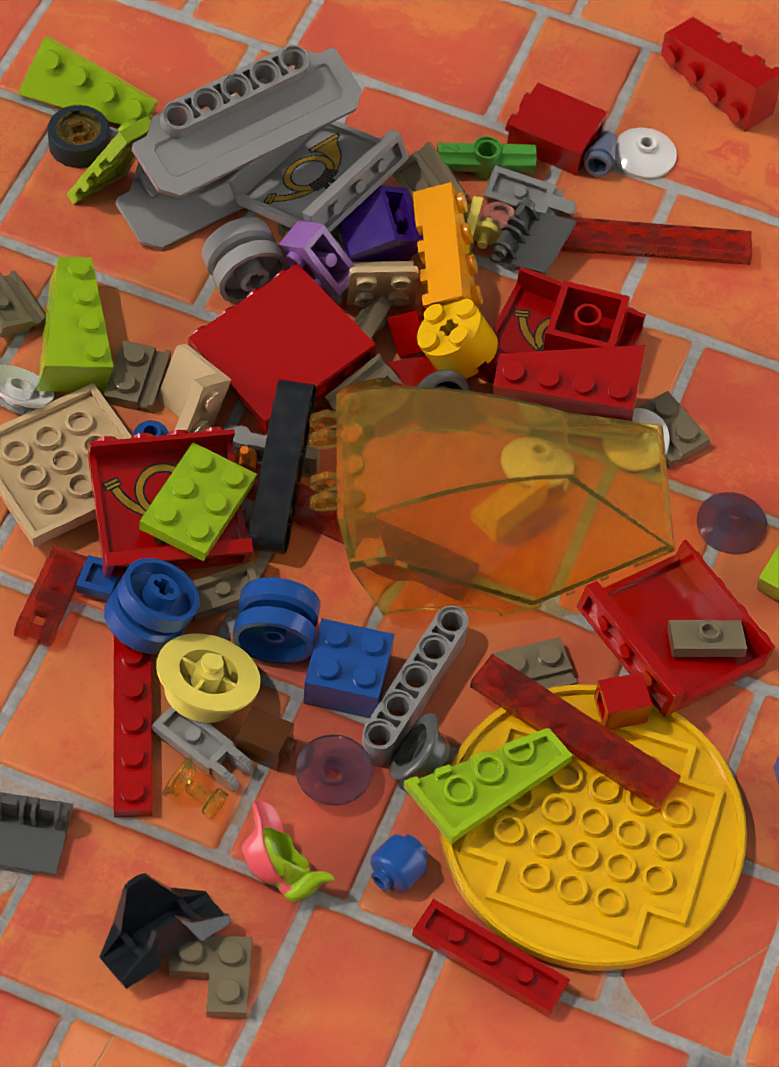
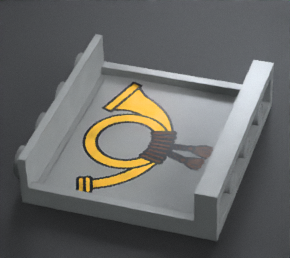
(319, 175)

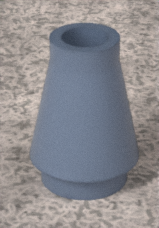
(600, 157)

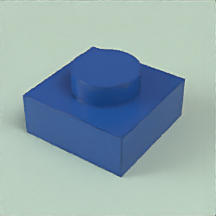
(92, 580)

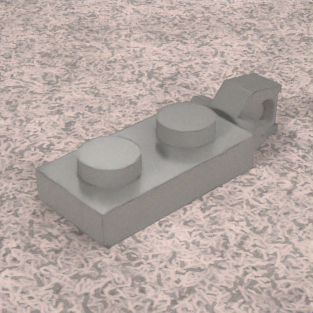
(513, 187)

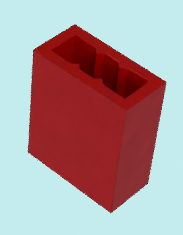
(557, 126)

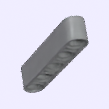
(416, 669)

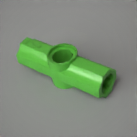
(485, 154)

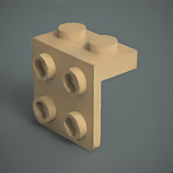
(392, 279)
(193, 390)

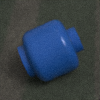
(398, 863)

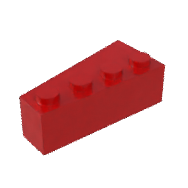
(722, 72)
(574, 380)

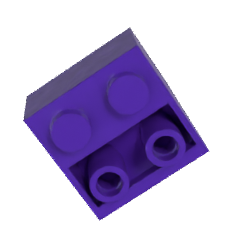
(381, 227)

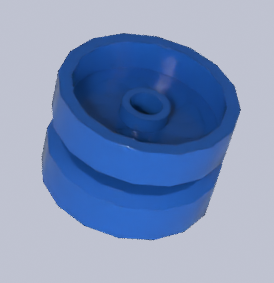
(151, 605)
(277, 620)

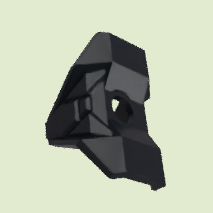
(154, 923)

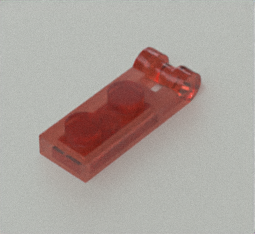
(50, 596)

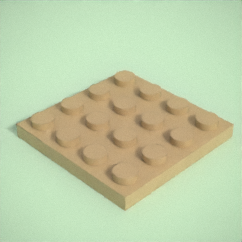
(47, 464)

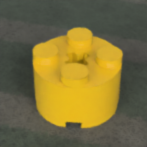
(457, 337)

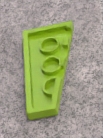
(70, 79)
(113, 161)
(475, 790)

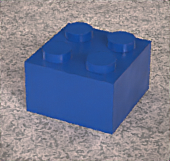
(348, 668)

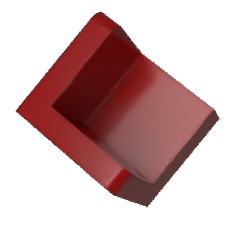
(405, 330)
(623, 701)

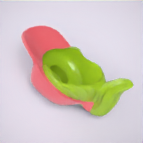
(274, 858)

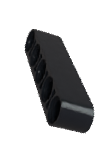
(282, 466)

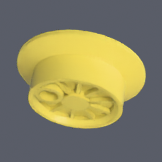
(207, 677)

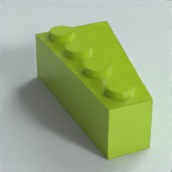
(74, 331)

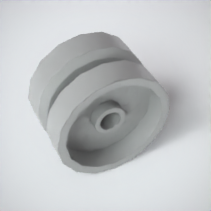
(242, 257)

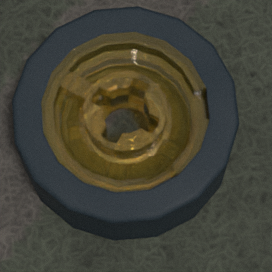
(77, 135)

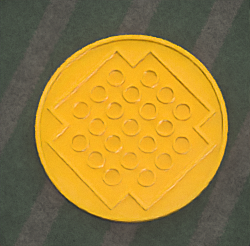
(592, 869)

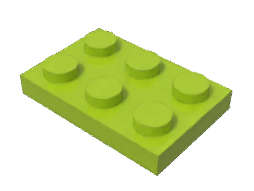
(197, 501)

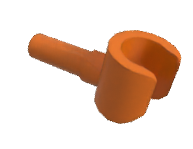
(246, 457)

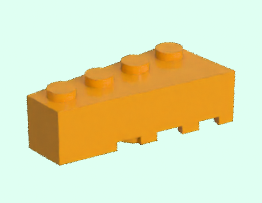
(445, 246)

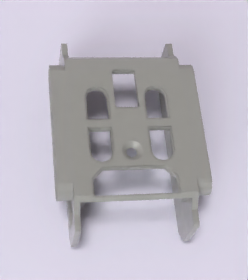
(195, 151)

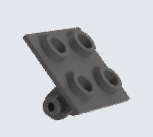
(531, 238)
(32, 832)

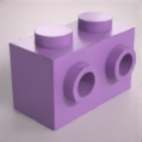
(318, 255)

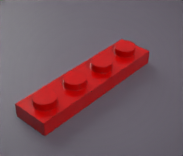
(490, 957)

